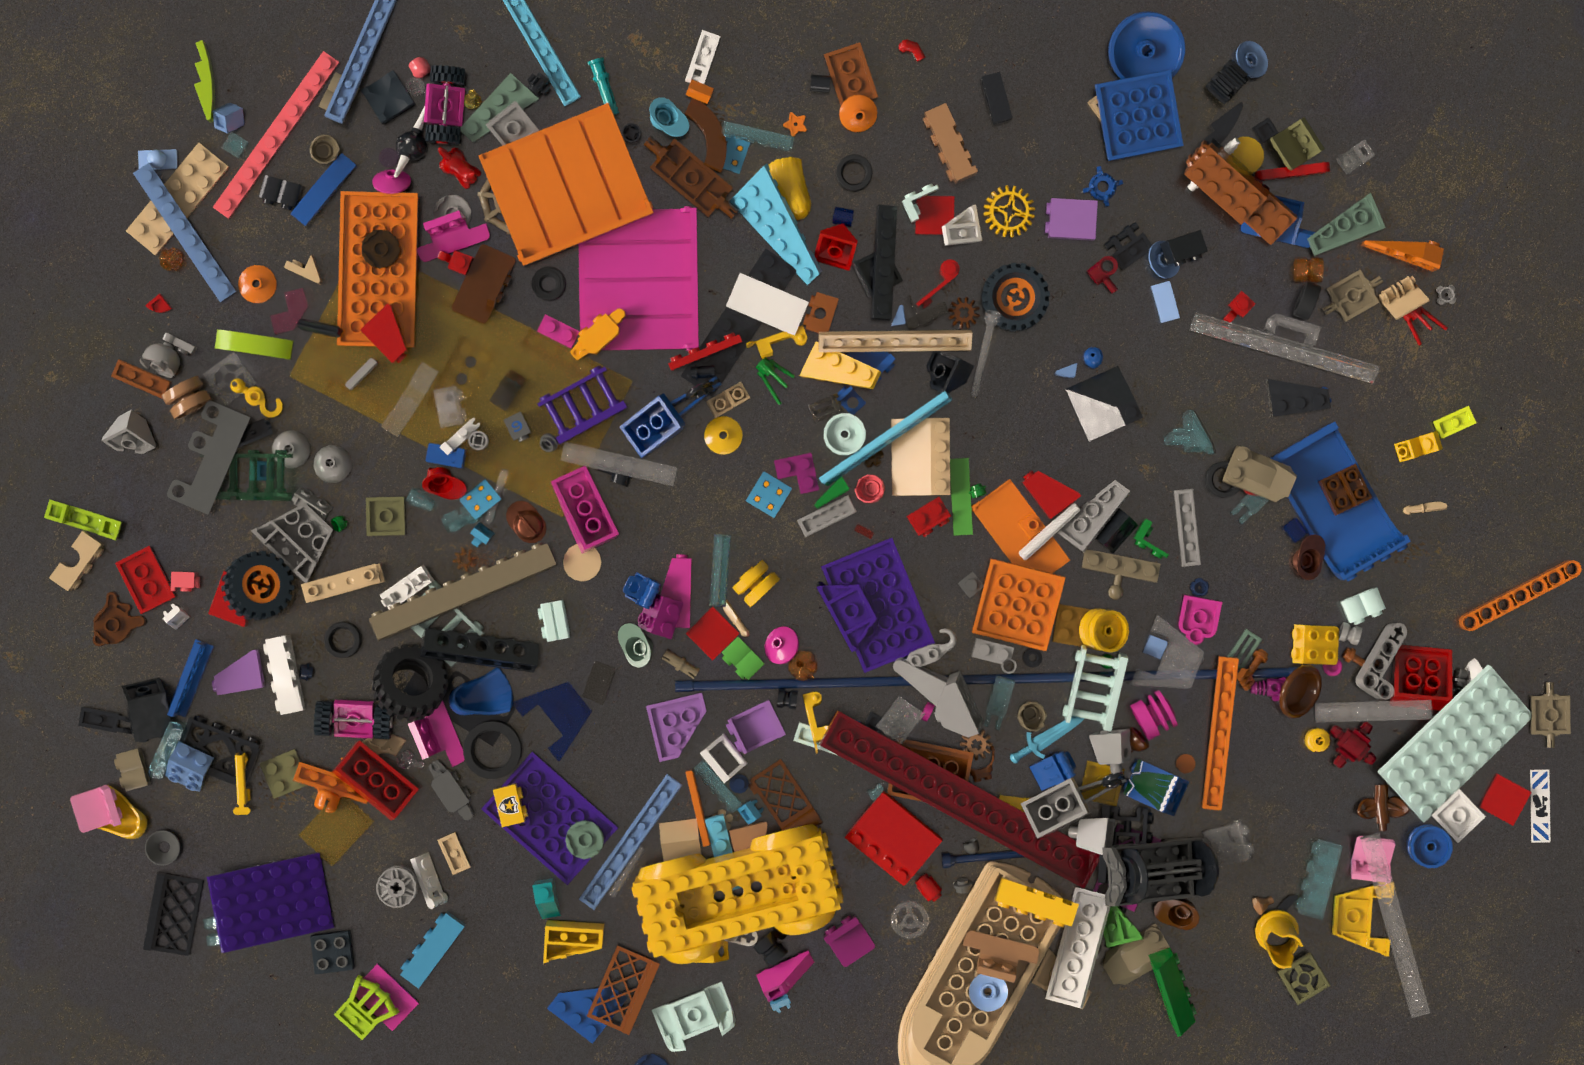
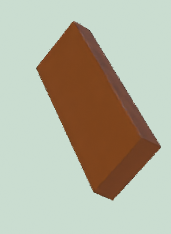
(140, 378)

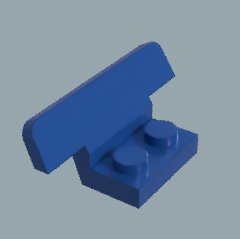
(1294, 234)

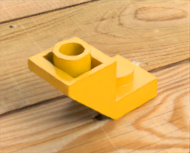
(1418, 446)

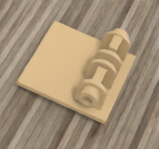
(1404, 298)

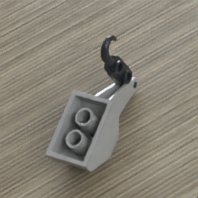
(1064, 804)

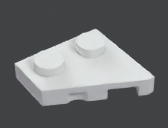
(963, 228)

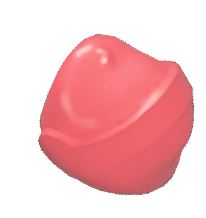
(419, 67)

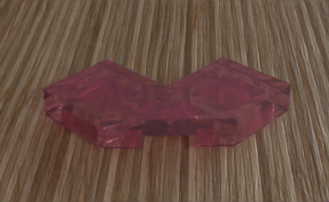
(288, 320)

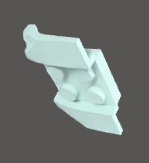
(694, 1016)

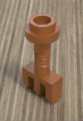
(1349, 654)
(1245, 675)

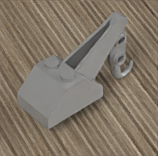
(949, 694)

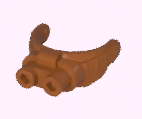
(984, 772)

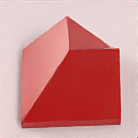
(836, 247)

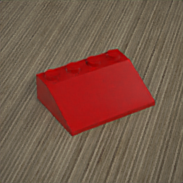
(893, 838)

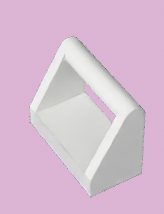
(714, 763)

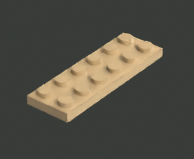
(188, 187)

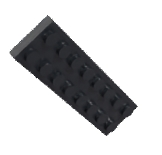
(769, 270)

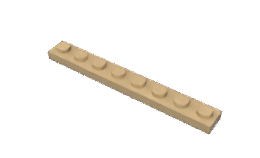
(895, 341)

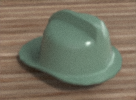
(635, 645)

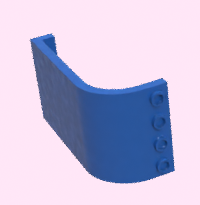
(1354, 536)

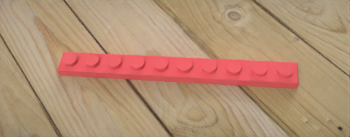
(276, 135)

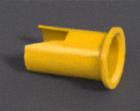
(1283, 925)

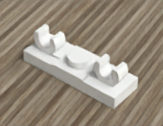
(407, 587)

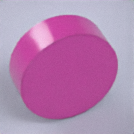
(1332, 670)
(927, 710)

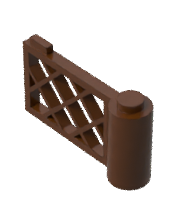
(803, 817)

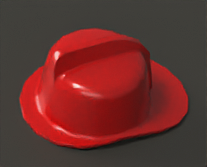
(443, 484)

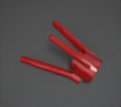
(1417, 313)

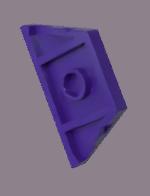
(849, 611)

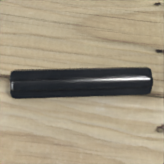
(320, 328)

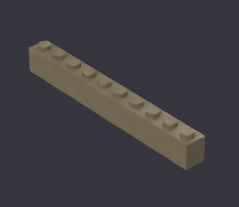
(462, 592)

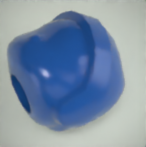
(1096, 360)

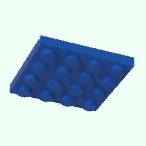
(1139, 115)

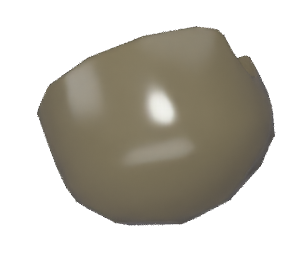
(324, 149)
(1032, 716)

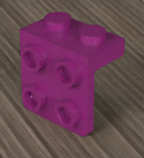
(661, 616)
(849, 940)

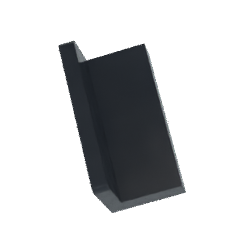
(1116, 530)

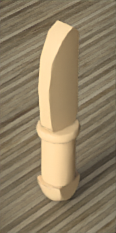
(1427, 507)
(733, 616)

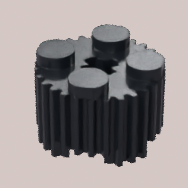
(1227, 82)

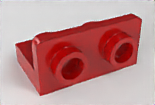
(929, 516)

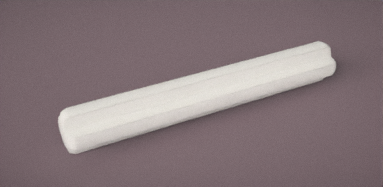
(1049, 531)

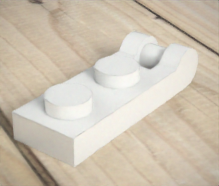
(703, 56)
(428, 880)

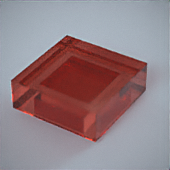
(863, 531)

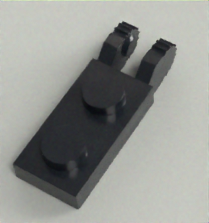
(102, 720)

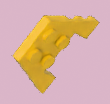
(1353, 919)

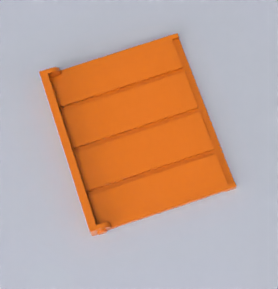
(566, 184)

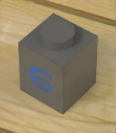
(518, 427)

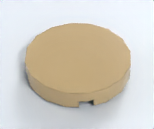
(581, 566)

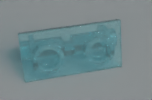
(453, 522)

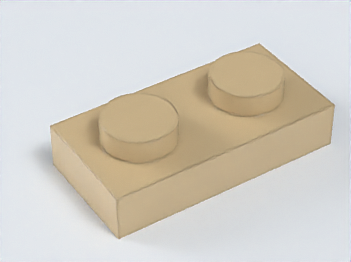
(454, 853)

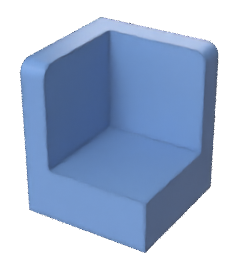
(228, 117)

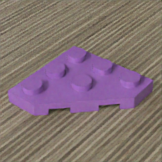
(675, 723)

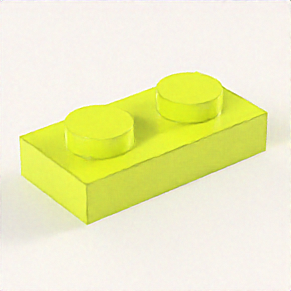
(1454, 422)

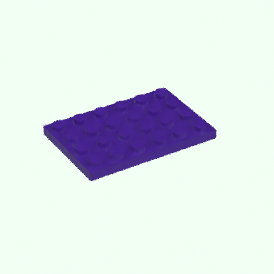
(887, 588)
(551, 812)
(270, 902)

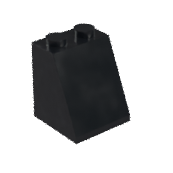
(146, 709)

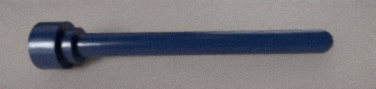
(949, 859)

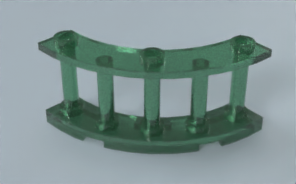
(252, 492)

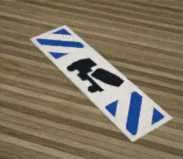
(1540, 806)

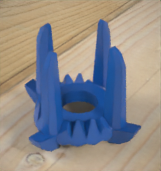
(1093, 188)

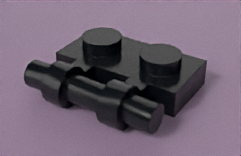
(1133, 250)

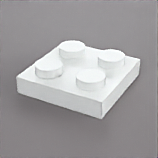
(1458, 815)

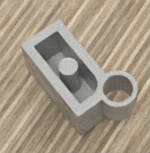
(993, 652)

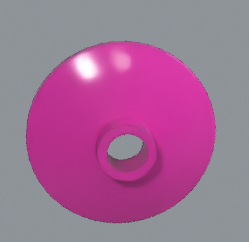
(387, 183)
(787, 648)

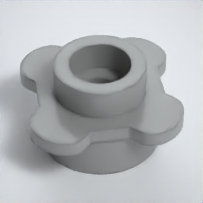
(1451, 294)

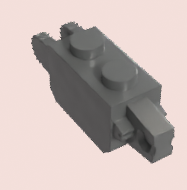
(450, 791)

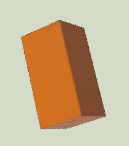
(699, 91)

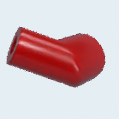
(911, 46)

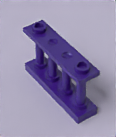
(581, 423)

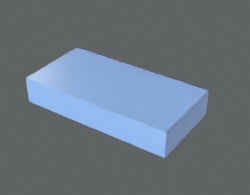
(1165, 302)

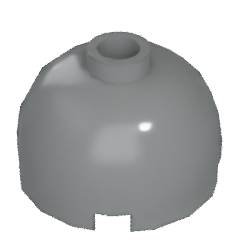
(162, 359)
(300, 447)
(341, 464)

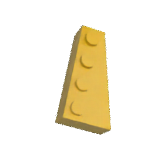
(1036, 902)

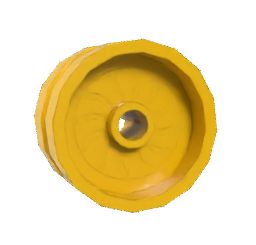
(756, 583)
(1104, 630)

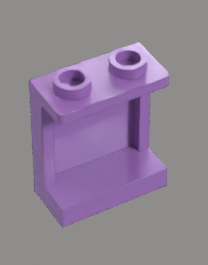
(755, 727)

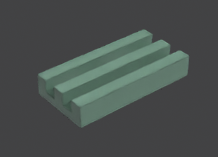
(1252, 636)

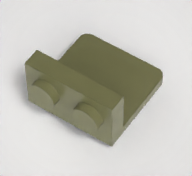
(1297, 144)

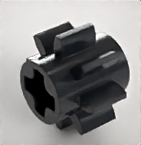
(538, 84)

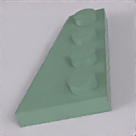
(506, 93)
(1351, 225)

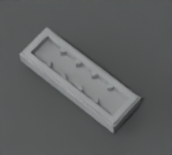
(826, 516)

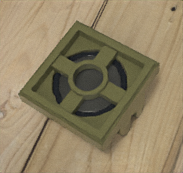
(1304, 977)

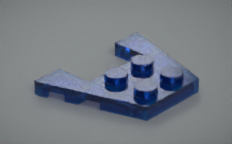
(563, 708)

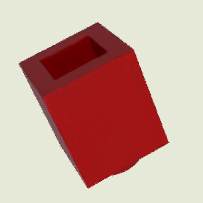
(457, 262)

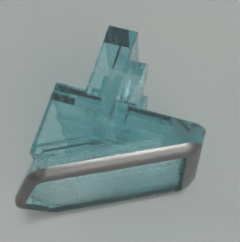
(1192, 436)

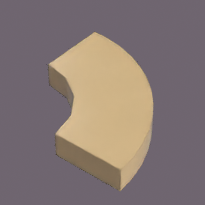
(389, 746)

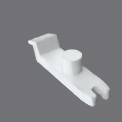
(460, 437)

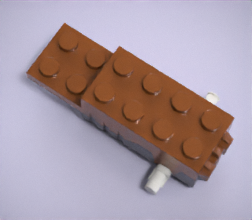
(1237, 189)

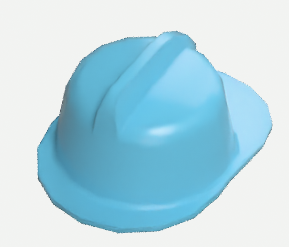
(668, 117)

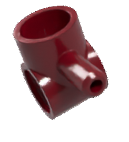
(1100, 276)

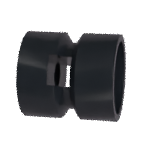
(770, 949)

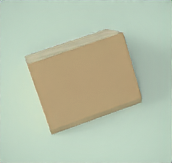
(679, 839)

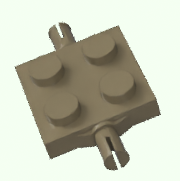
(1352, 295)
(1550, 714)

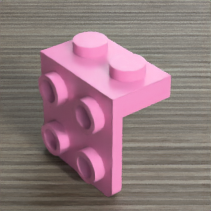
(96, 808)
(1359, 865)

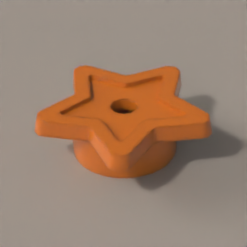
(790, 124)

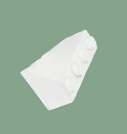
(285, 674)

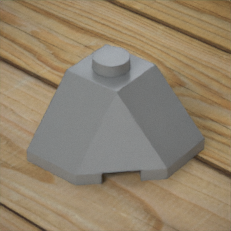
(130, 432)

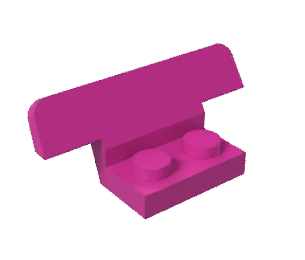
(450, 234)
(437, 734)

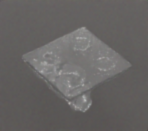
(900, 720)

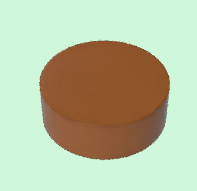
(1185, 763)

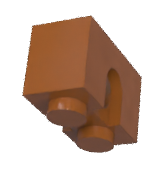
(826, 303)

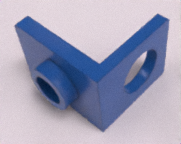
(846, 393)

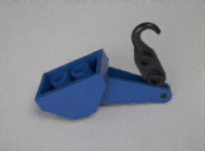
(660, 421)

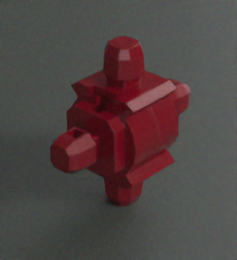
(1353, 744)

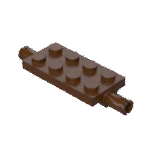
(691, 178)

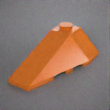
(1421, 254)

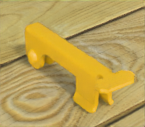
(764, 344)
(811, 700)
(243, 794)

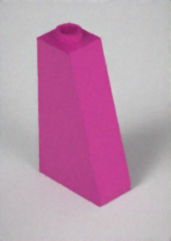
(678, 587)

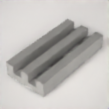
(361, 373)

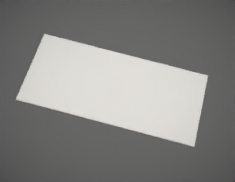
(767, 304)

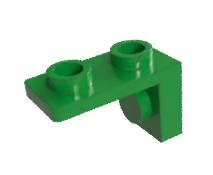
(1145, 530)

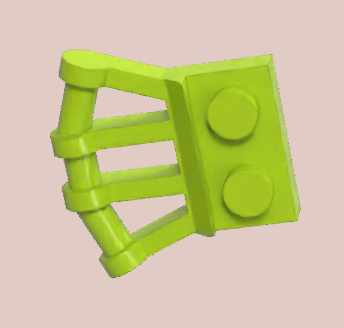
(356, 1016)

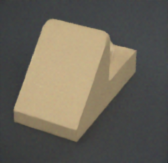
(310, 271)

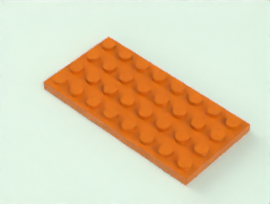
(368, 289)

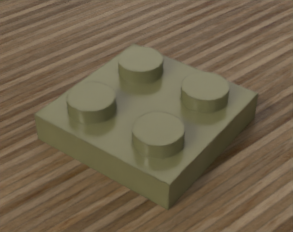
(385, 516)
(280, 773)

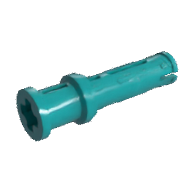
(601, 78)

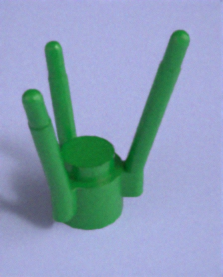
(766, 367)

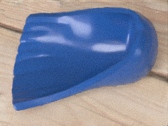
(483, 696)

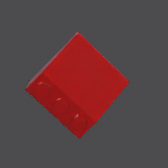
(1422, 675)

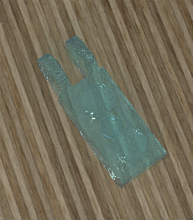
(1253, 503)
(999, 700)

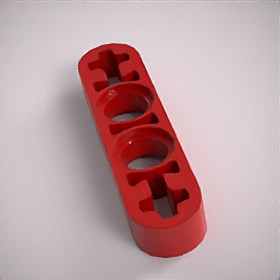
(1301, 170)

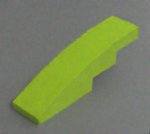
(205, 88)

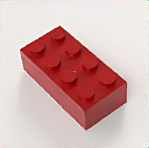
(375, 780)

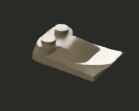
(1259, 474)
(1131, 959)

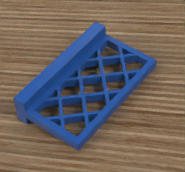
(190, 678)

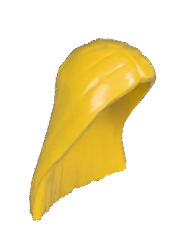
(792, 185)
(133, 821)

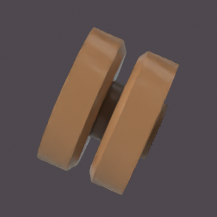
(186, 397)

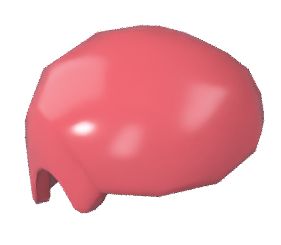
(870, 489)

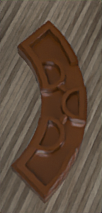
(711, 127)

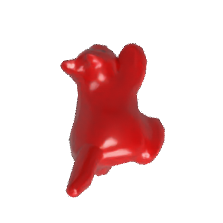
(456, 164)

